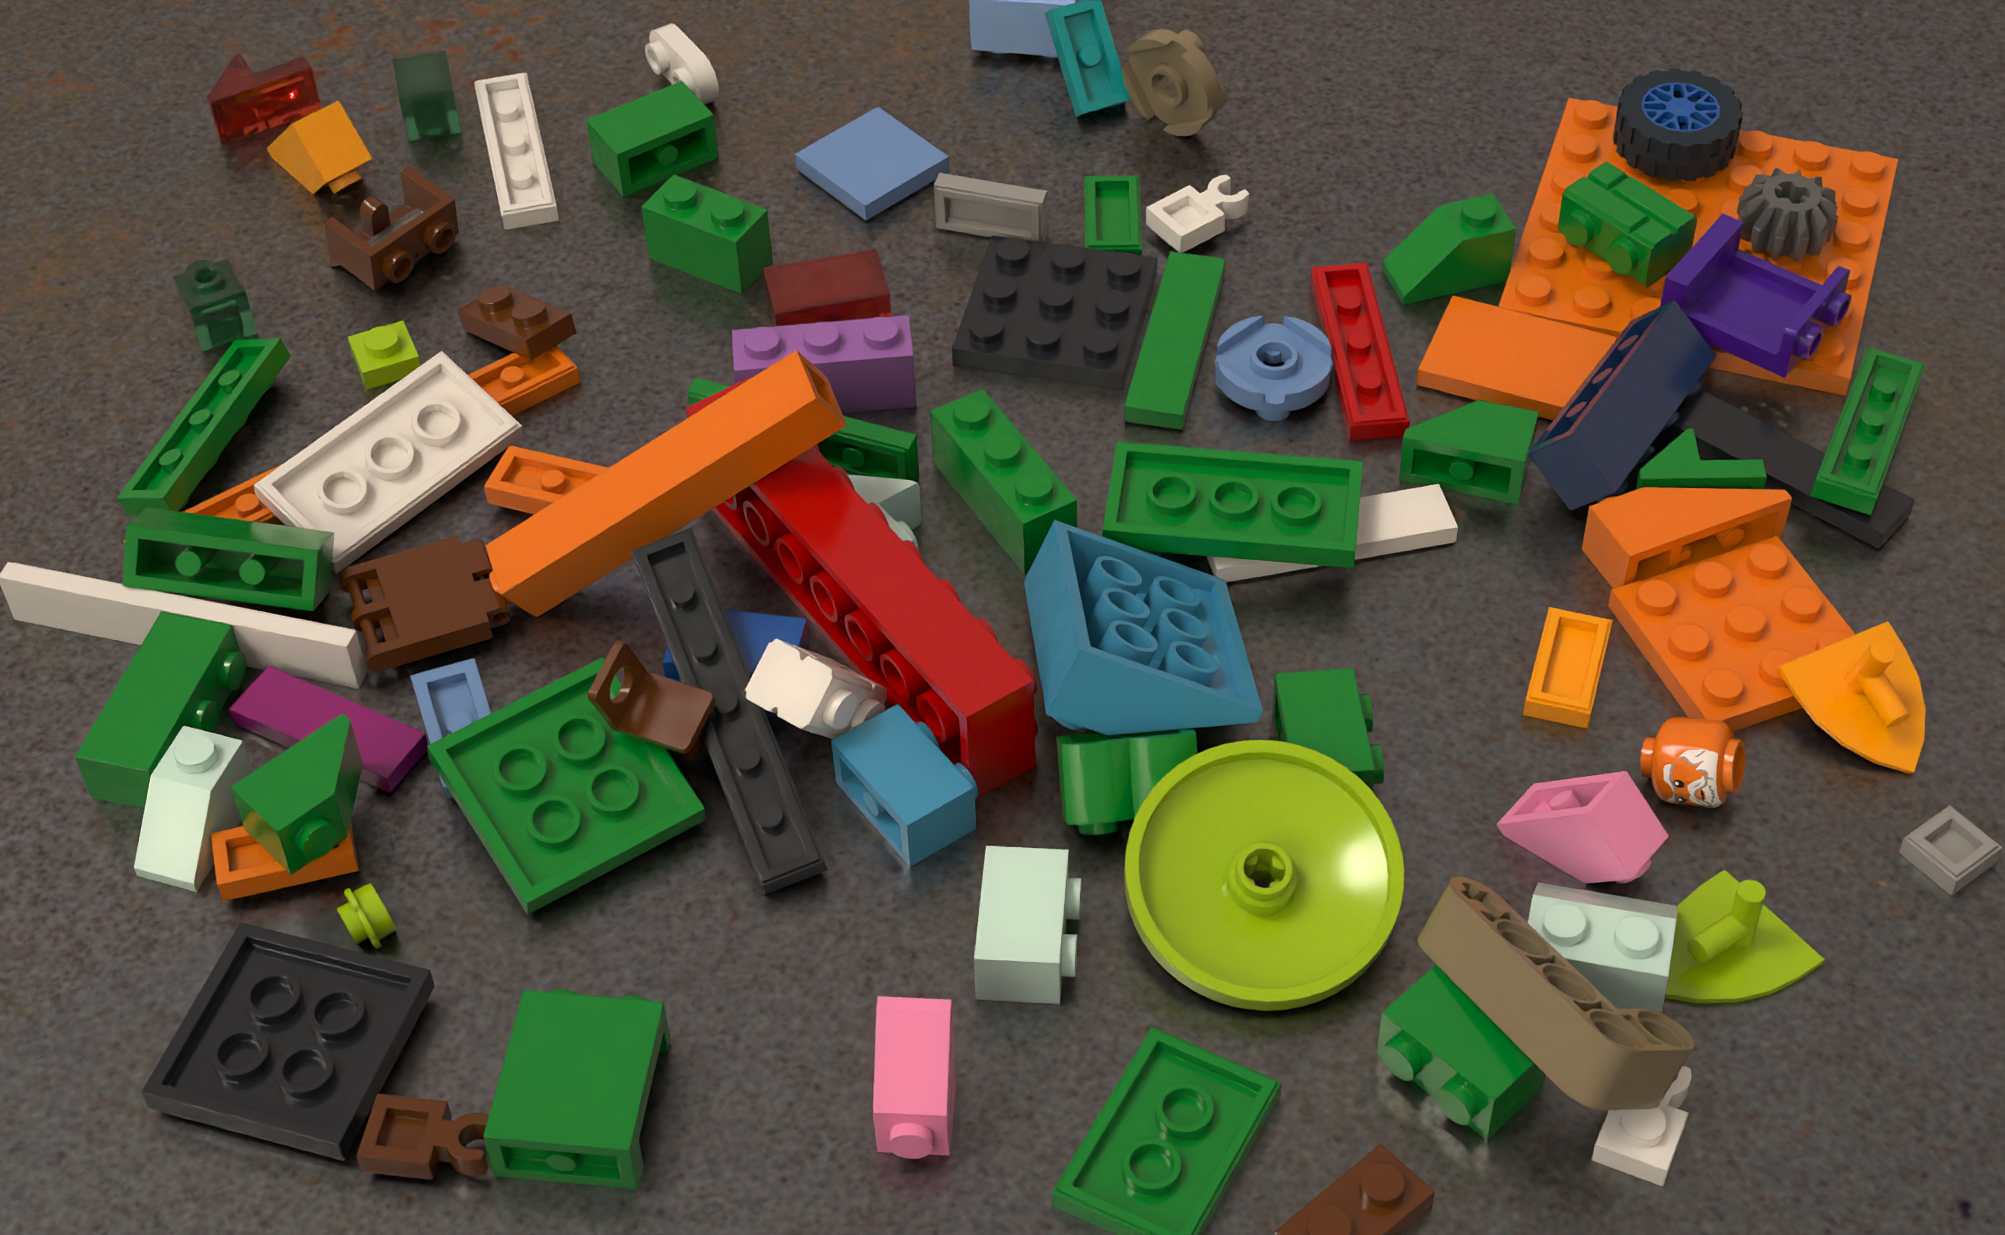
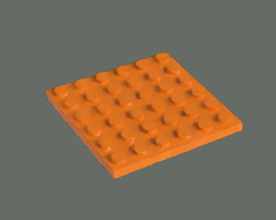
(1581, 289)

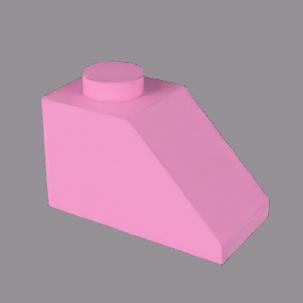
(1587, 827)
(914, 1076)

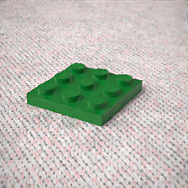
(562, 790)

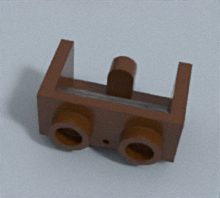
(397, 239)

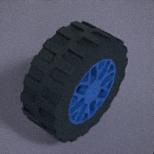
(1677, 124)

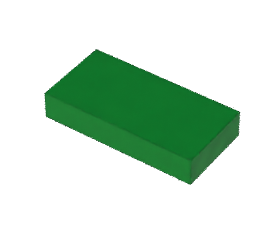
(1113, 213)

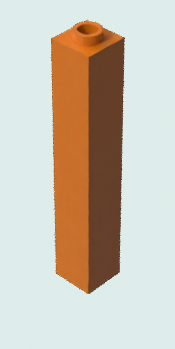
(665, 485)

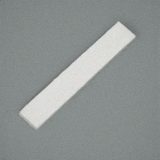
(128, 614)

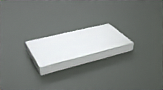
(390, 459)

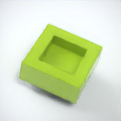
(384, 354)

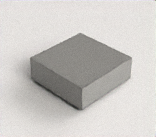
(1950, 850)

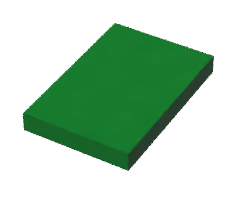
(1167, 1141)

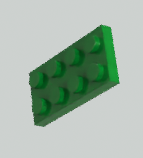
(1234, 504)

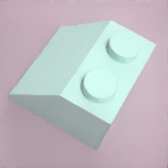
(1610, 940)

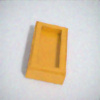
(1567, 668)

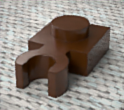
(415, 1133)

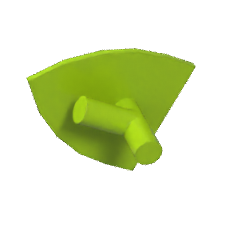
(1733, 946)

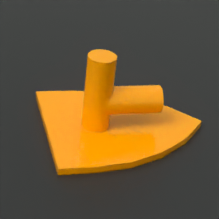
(1864, 696)

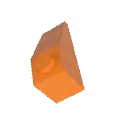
(1673, 527)

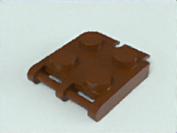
(424, 601)

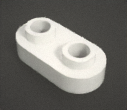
(681, 60)

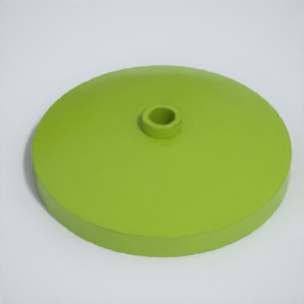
(1272, 818)

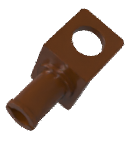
(651, 705)

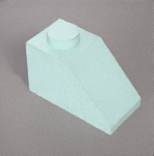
(188, 802)

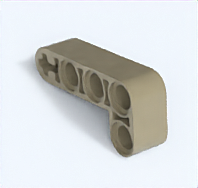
(1548, 1007)

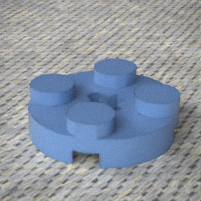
(1267, 388)

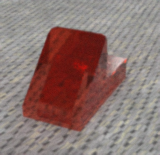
(257, 101)

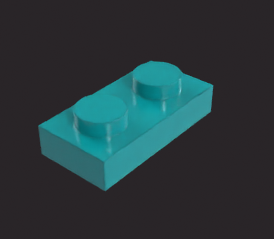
(1087, 56)

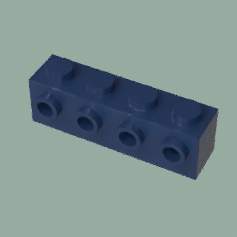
(1623, 407)

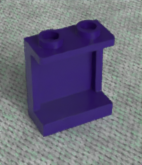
(1753, 304)

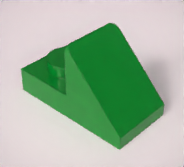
(1681, 468)

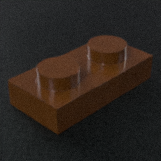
(516, 321)
(1368, 1199)

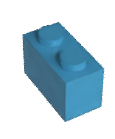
(905, 784)

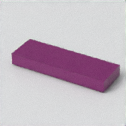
(292, 709)

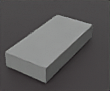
(990, 208)

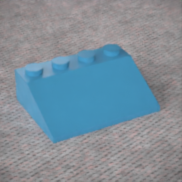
(1134, 639)

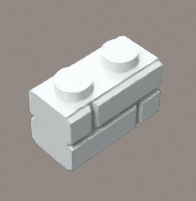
(813, 690)

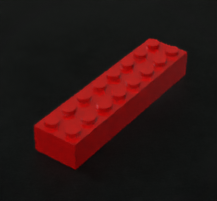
(888, 612)

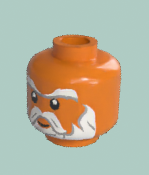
(1694, 762)

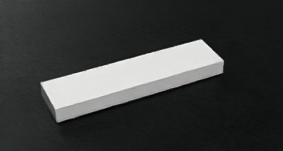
(516, 151)
(1385, 526)

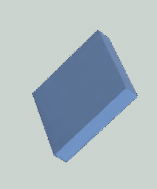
(872, 163)

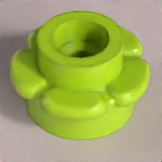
(366, 916)

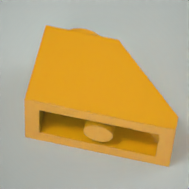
(322, 150)

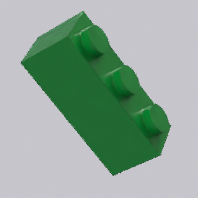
(999, 475)
(228, 559)
(171, 683)

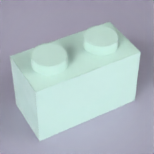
(1023, 925)

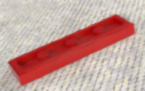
(1359, 352)

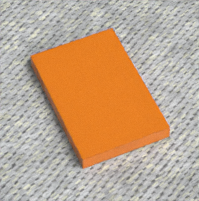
(1509, 357)

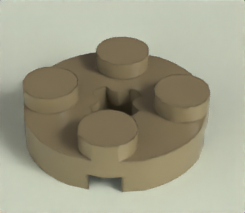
(1196, 88)

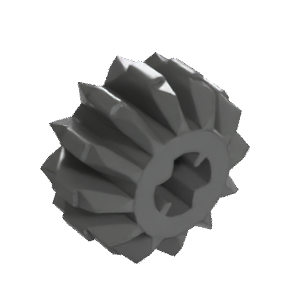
(1787, 214)

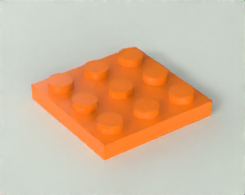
(1727, 627)

